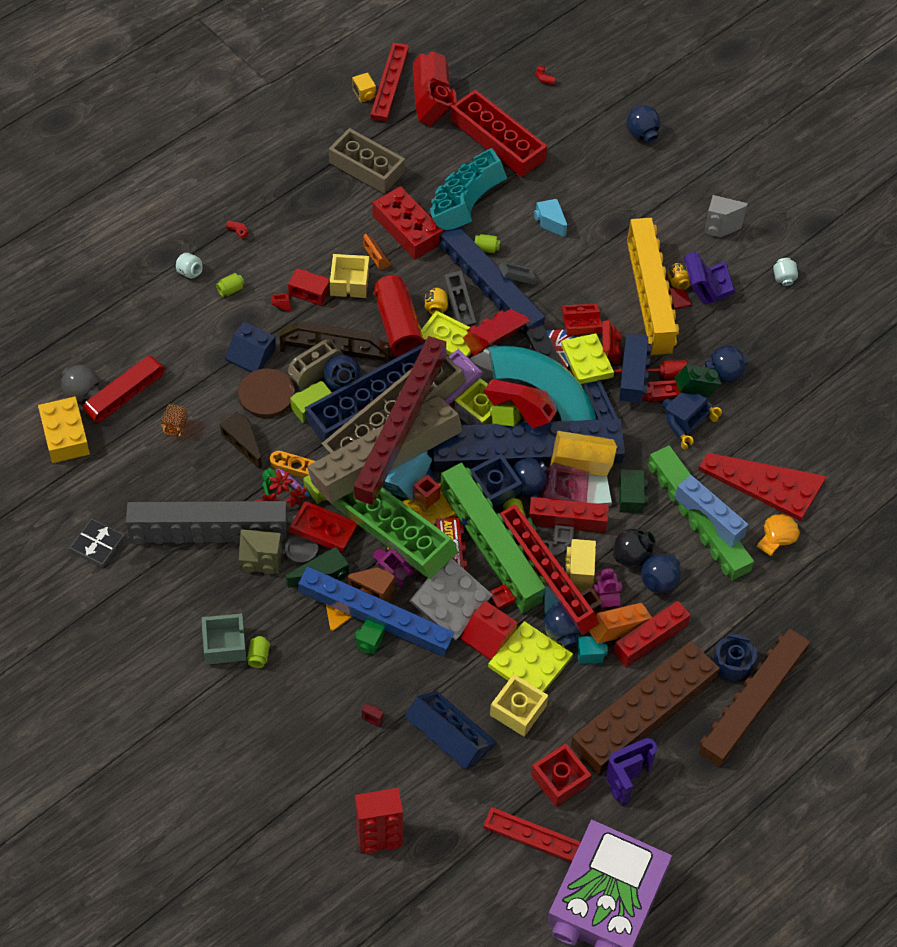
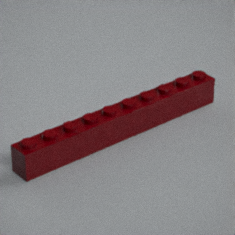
(400, 421)

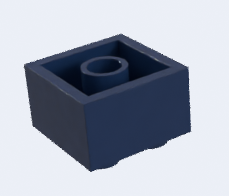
(497, 480)

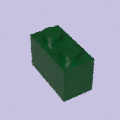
(697, 380)
(632, 491)

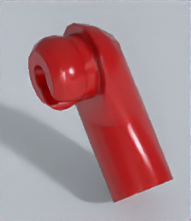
(542, 77)
(240, 228)

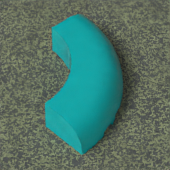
(462, 189)
(541, 372)

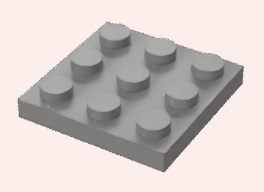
(450, 597)

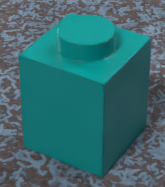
(589, 651)

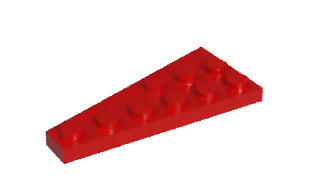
(776, 486)

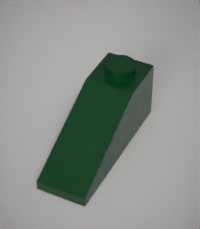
(329, 563)

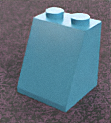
(402, 478)

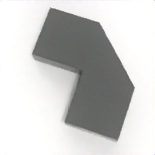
(562, 538)

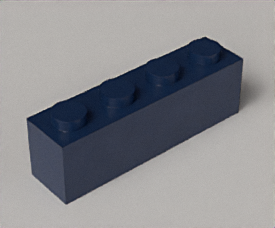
(634, 368)

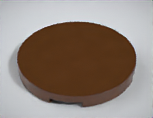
(266, 392)

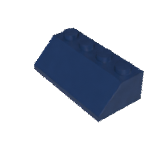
(450, 729)

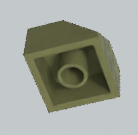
(260, 551)

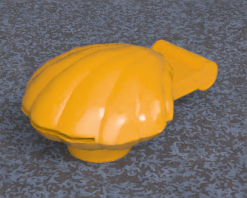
(779, 531)

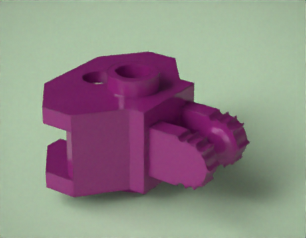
(394, 563)
(607, 588)

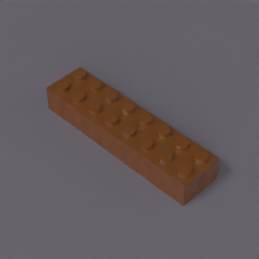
(645, 706)

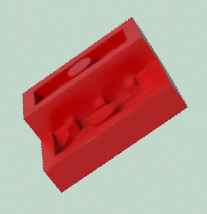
(582, 319)

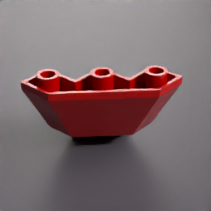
(533, 403)

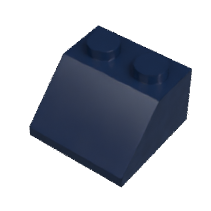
(250, 348)

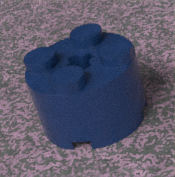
(735, 657)

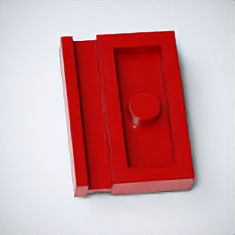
(612, 342)

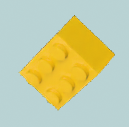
(63, 429)

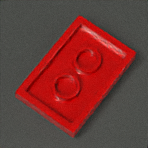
(323, 527)

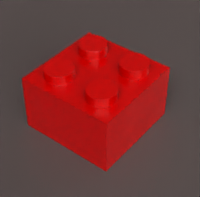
(560, 775)

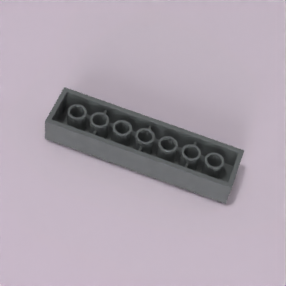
(203, 521)

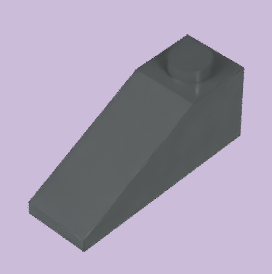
(458, 297)

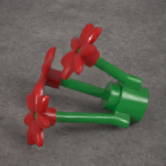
(276, 480)

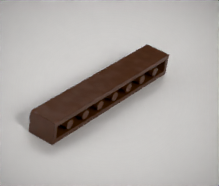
(753, 698)

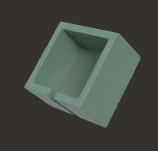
(223, 639)

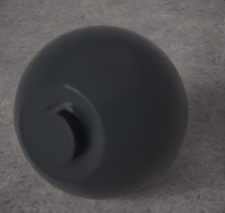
(633, 547)

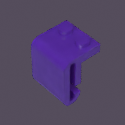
(708, 283)
(626, 765)

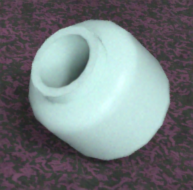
(189, 265)
(785, 271)

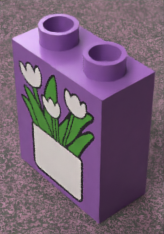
(608, 889)

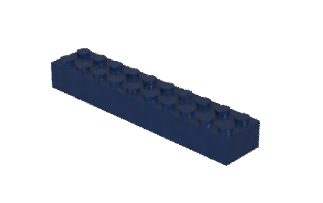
(484, 441)

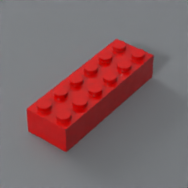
(498, 131)

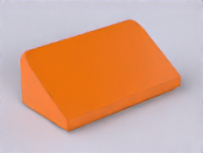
(375, 253)

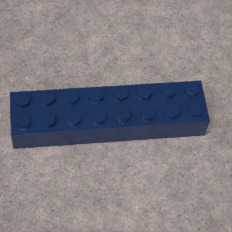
(340, 406)

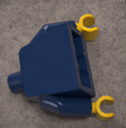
(686, 413)

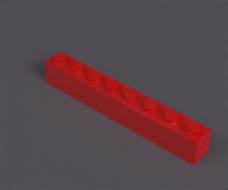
(550, 570)

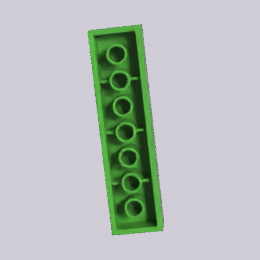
(401, 530)
(492, 537)

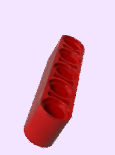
(123, 388)

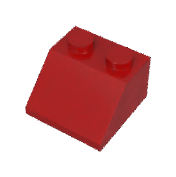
(488, 630)

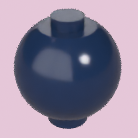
(643, 123)
(728, 362)
(341, 371)
(532, 475)
(661, 573)
(560, 626)

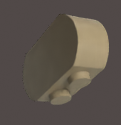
(310, 365)

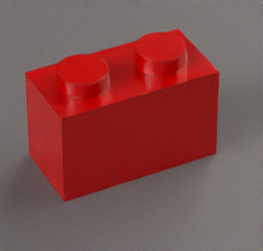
(309, 287)

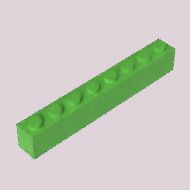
(670, 474)

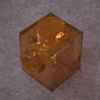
(174, 420)

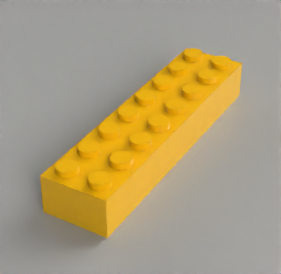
(652, 286)

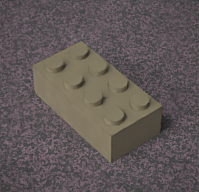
(367, 160)

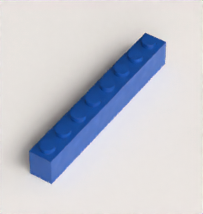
(365, 606)

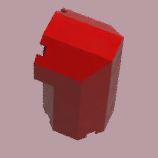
(432, 88)

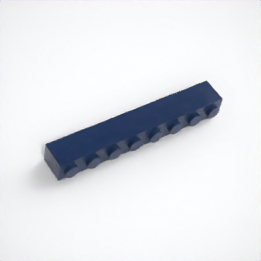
(489, 277)

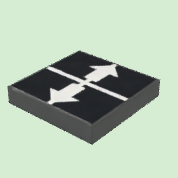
(97, 543)

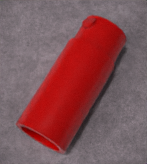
(398, 315)

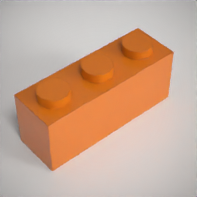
(619, 622)

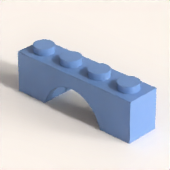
(727, 523)

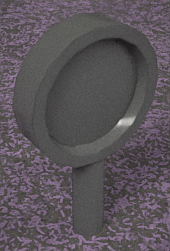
(300, 550)

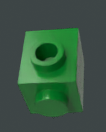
(369, 637)

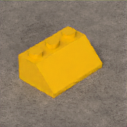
(584, 452)

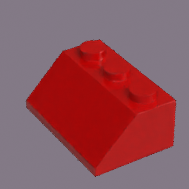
(494, 330)

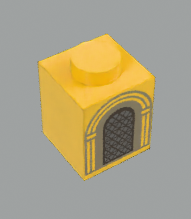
(364, 87)

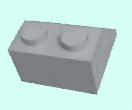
(724, 216)

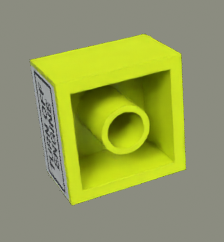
(474, 405)

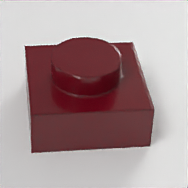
(372, 715)

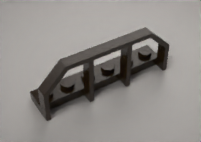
(349, 341)

